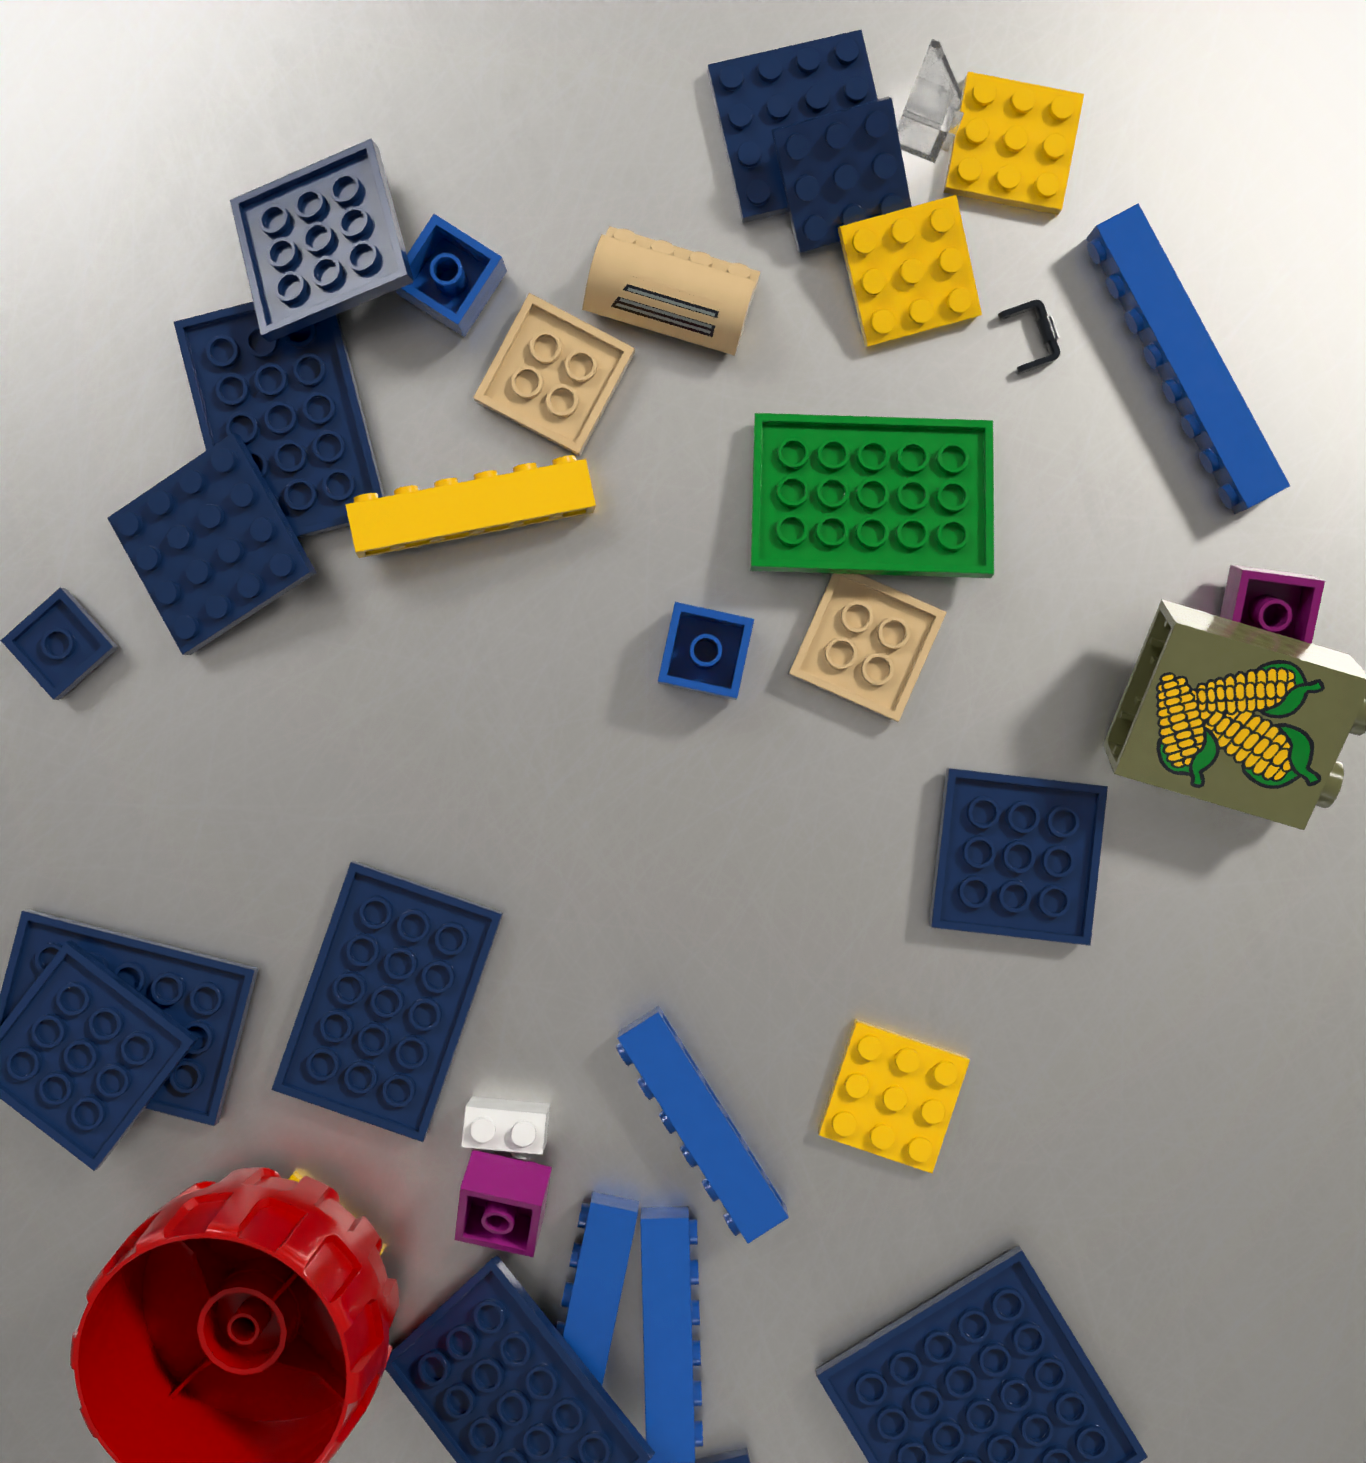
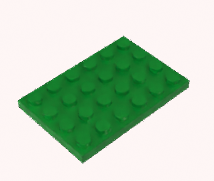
(873, 495)

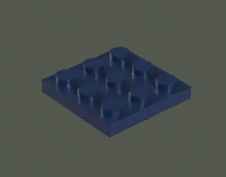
(841, 170)

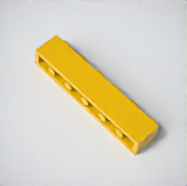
(470, 507)

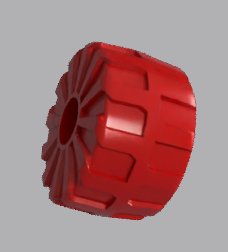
(236, 1327)

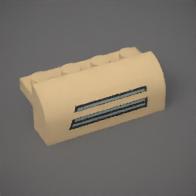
(670, 289)

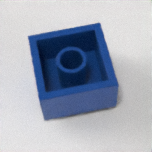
(451, 275)
(705, 651)

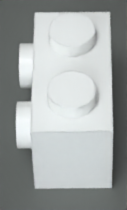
(506, 1126)

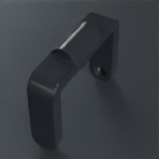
(1046, 328)

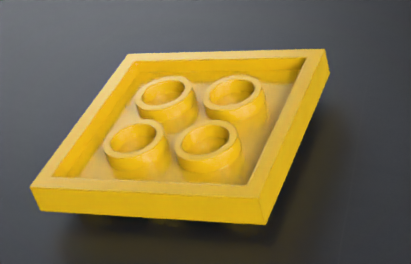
(1014, 143)
(910, 270)
(893, 1096)

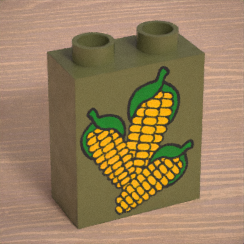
(1237, 716)

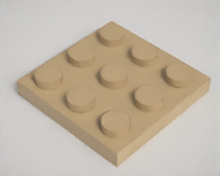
(554, 374)
(867, 643)

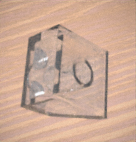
(931, 110)

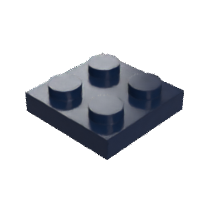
(59, 644)

